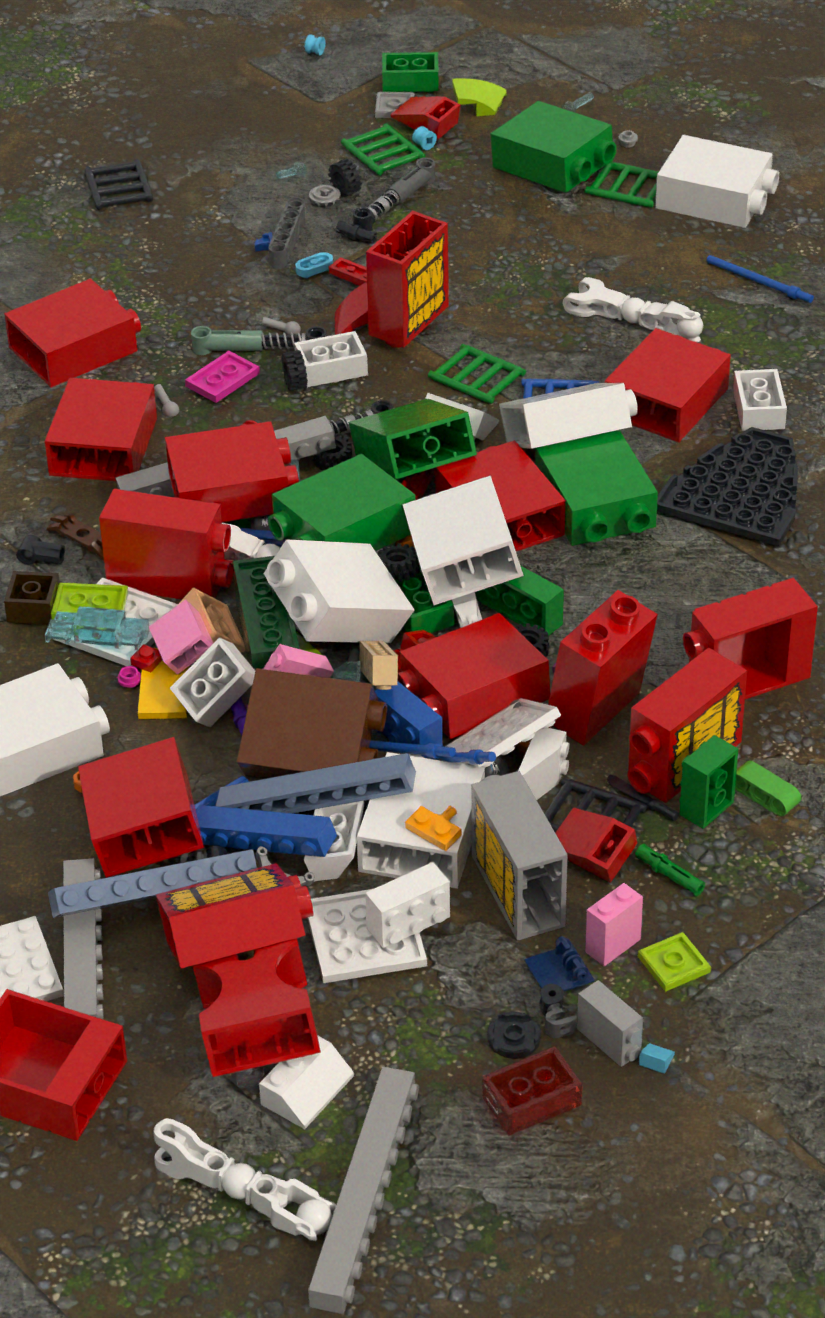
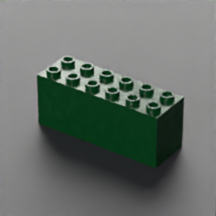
(260, 612)

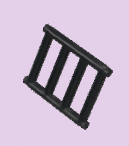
(138, 175)
(591, 792)

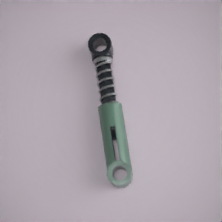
(207, 340)

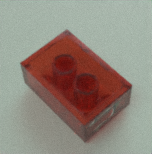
(531, 1090)

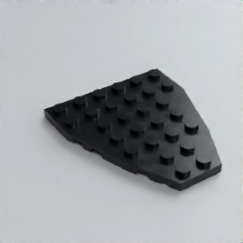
(739, 487)

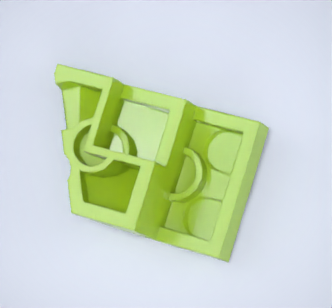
(482, 94)

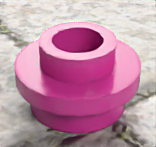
(129, 677)

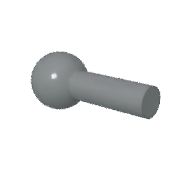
(289, 327)
(169, 407)

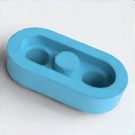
(313, 264)

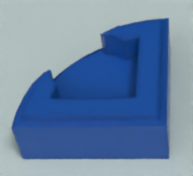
(263, 243)

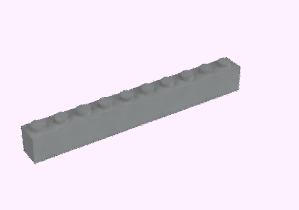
(303, 440)
(362, 1191)

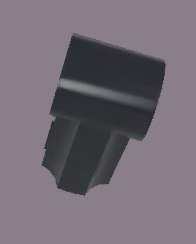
(34, 549)

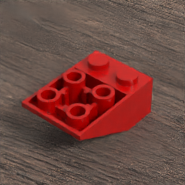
(433, 113)
(596, 842)

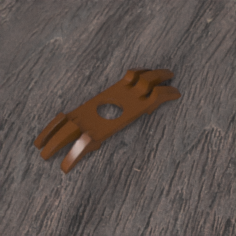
(72, 527)

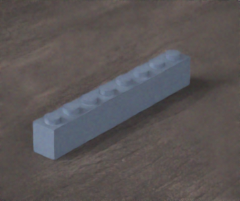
(323, 786)
(145, 883)

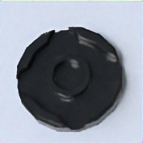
(514, 1035)

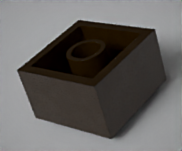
(31, 597)

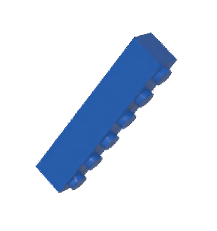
(267, 829)

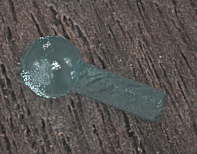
(572, 106)
(297, 169)

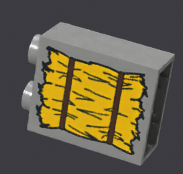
(518, 855)

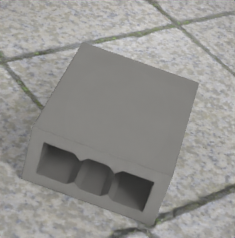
(609, 1023)

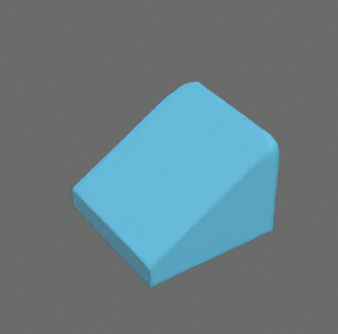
(656, 1058)

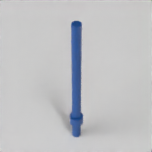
(791, 291)
(431, 750)
(474, 757)

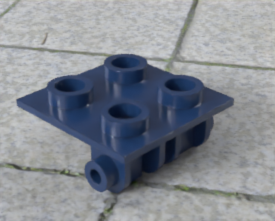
(560, 967)

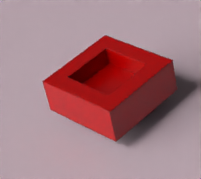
(146, 658)

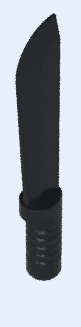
(653, 804)

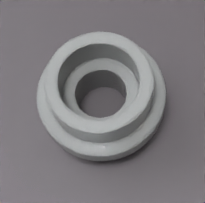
(627, 138)

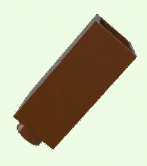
(307, 724)

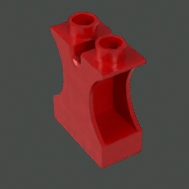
(256, 1009)

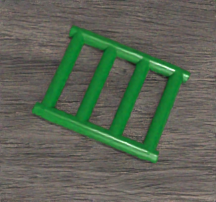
(395, 137)
(631, 196)
(472, 390)

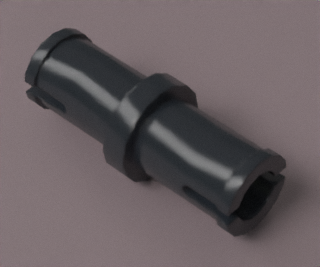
(356, 232)

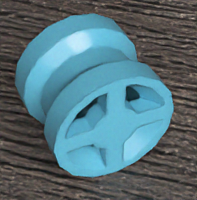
(315, 45)
(424, 138)

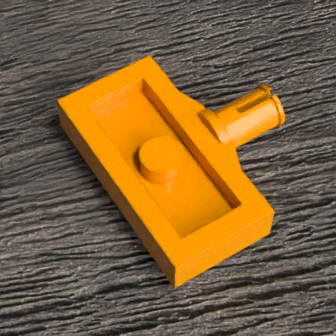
(435, 827)

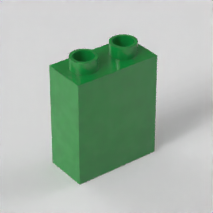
(552, 146)
(414, 437)
(601, 485)
(343, 505)

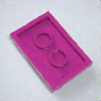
(222, 376)

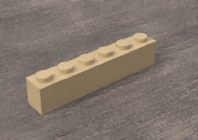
(378, 663)

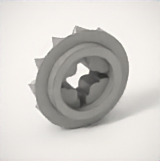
(324, 195)

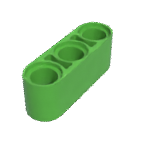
(766, 788)

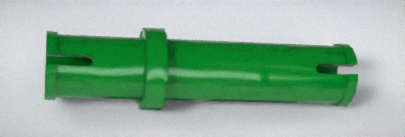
(661, 864)

